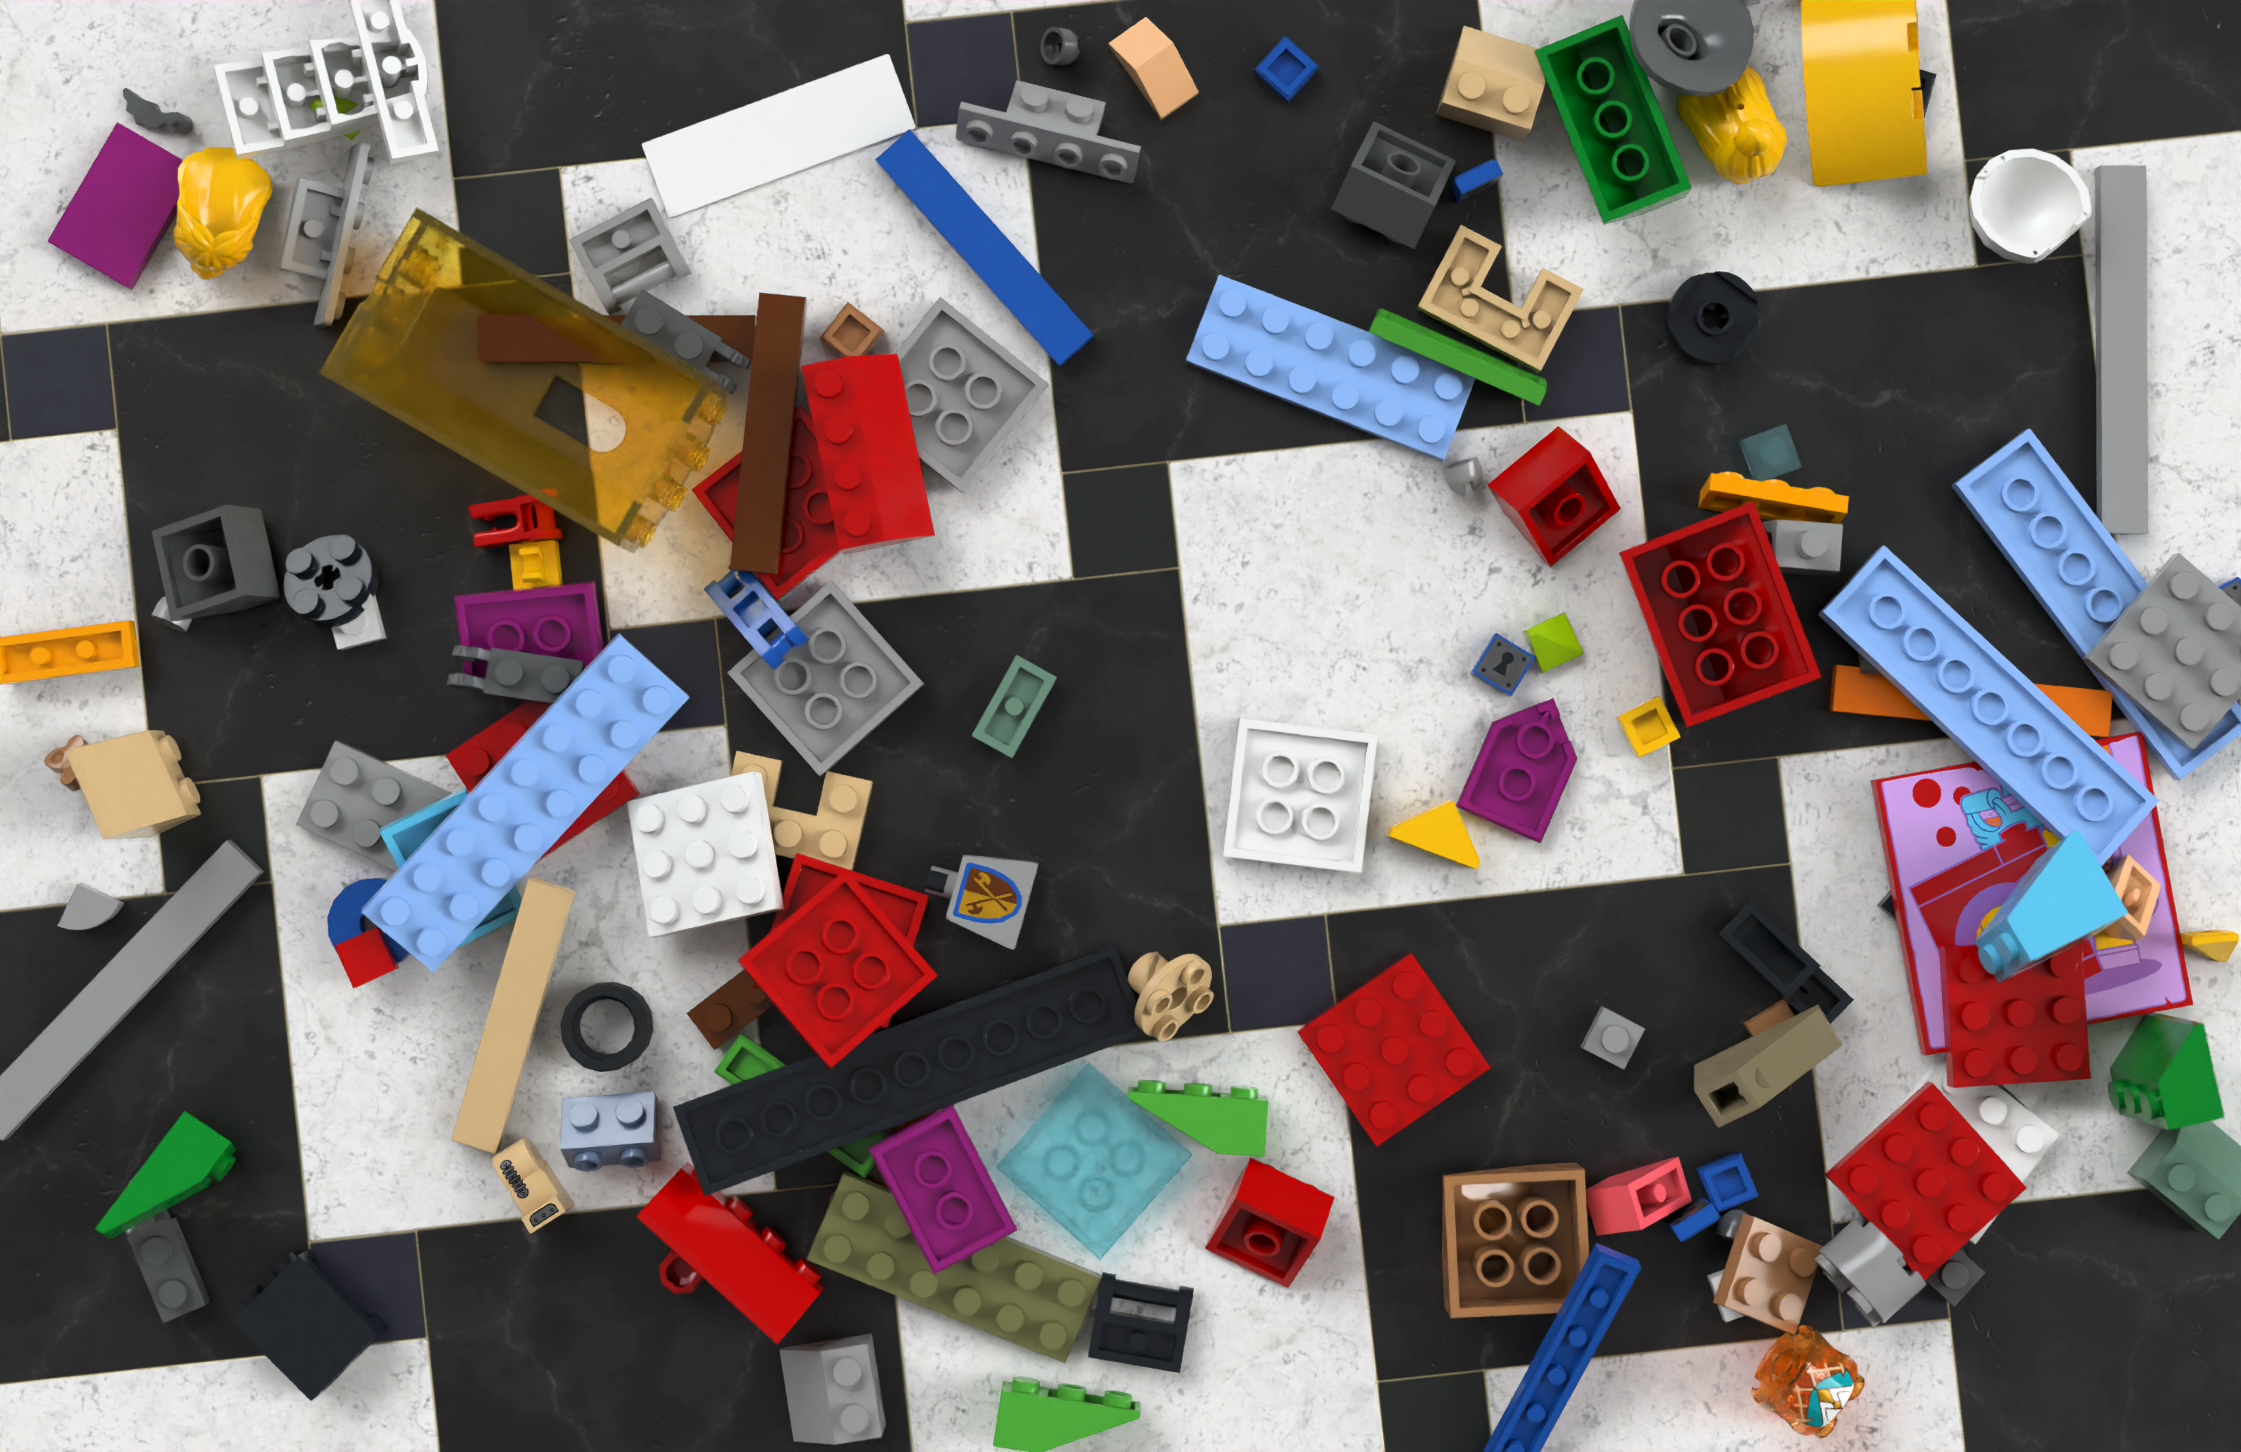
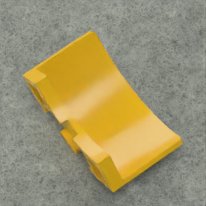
(1859, 90)

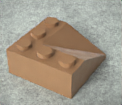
(1513, 1239)

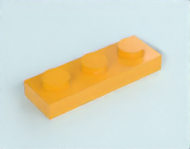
(1773, 499)
(68, 652)

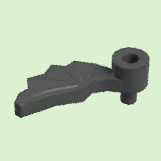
(150, 115)

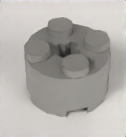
(1871, 1269)

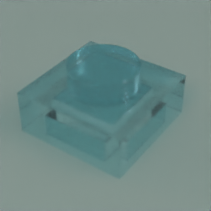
(1770, 453)

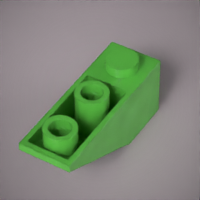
(1219, 1121)
(1046, 1418)

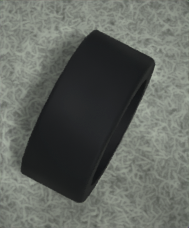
(572, 1034)

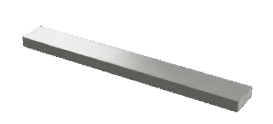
(2121, 349)
(123, 983)

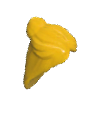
(1736, 129)
(219, 209)

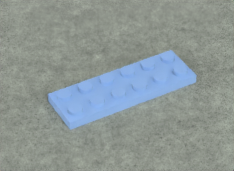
(1329, 368)

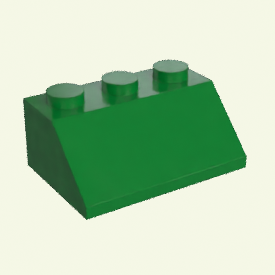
(2166, 1074)

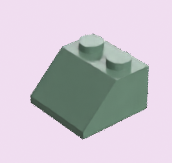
(2195, 1175)

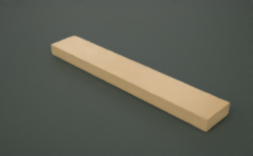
(513, 1015)

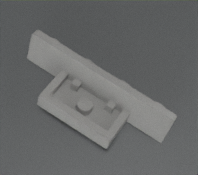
(1050, 129)
(321, 232)

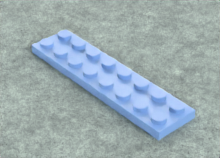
(2071, 570)
(1987, 705)
(525, 803)

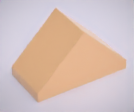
(1154, 67)
(2138, 894)

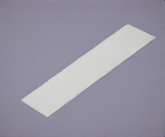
(778, 135)

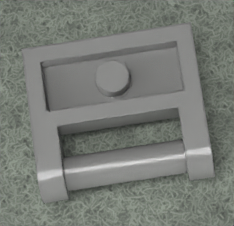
(623, 242)

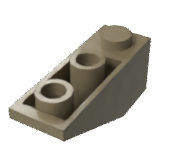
(1763, 1065)

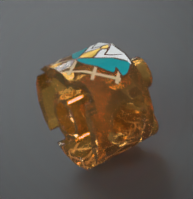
(1806, 1382)

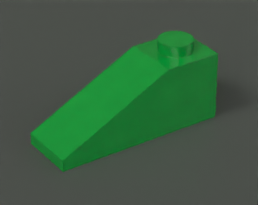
(176, 1170)

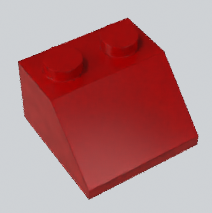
(1555, 495)
(1270, 1223)

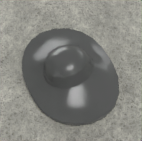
(1692, 43)

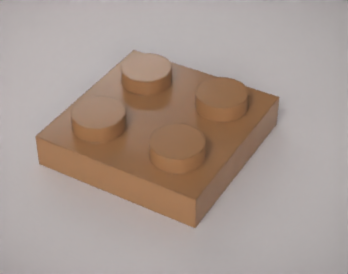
(1768, 1274)

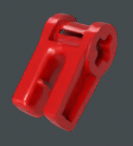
(533, 524)

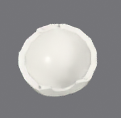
(2027, 204)

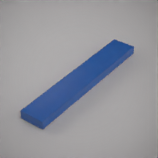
(984, 248)
(1565, 1352)

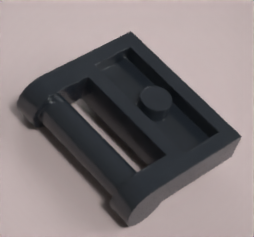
(1139, 1338)

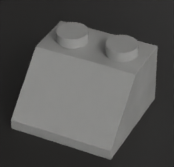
(833, 1390)

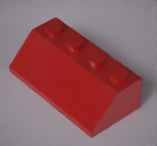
(868, 451)
(733, 1252)

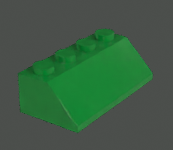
(1613, 122)

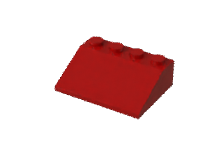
(1719, 614)

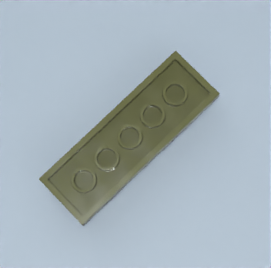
(1000, 1289)

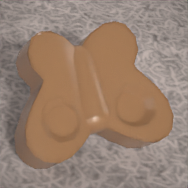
(59, 763)

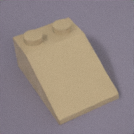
(135, 784)

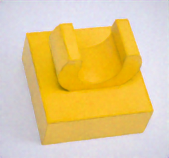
(535, 564)

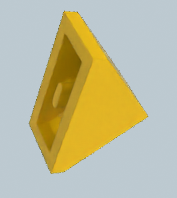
(1438, 832)

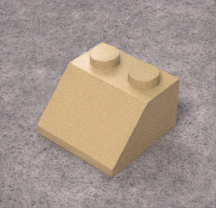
(1493, 84)

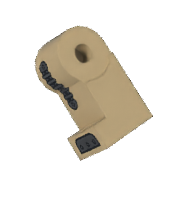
(531, 1184)

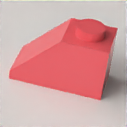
(1637, 1197)

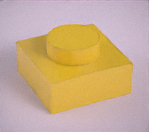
(1647, 726)

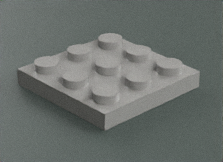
(962, 393)
(2176, 652)
(832, 685)

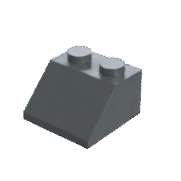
(1393, 185)
(215, 563)

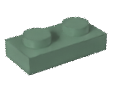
(1014, 706)

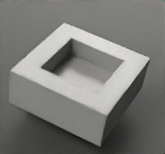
(1612, 1037)

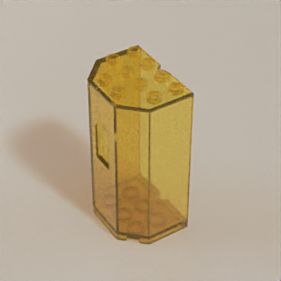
(418, 360)

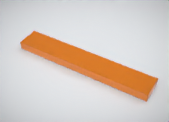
(1877, 696)

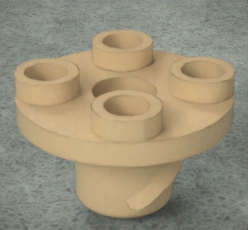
(1169, 992)

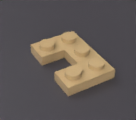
(1515, 332)
(830, 835)

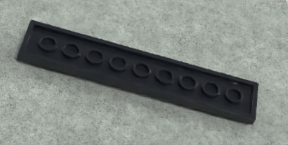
(909, 1070)

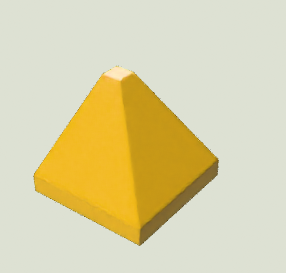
(2211, 943)

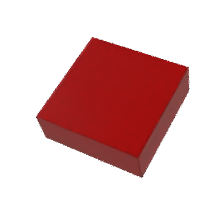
(366, 957)

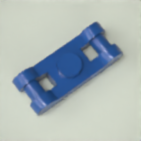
(755, 615)

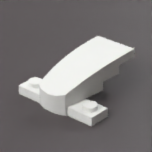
(379, 70)

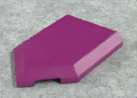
(1521, 771)

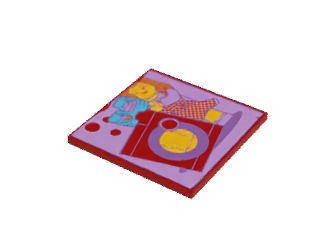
(1962, 847)

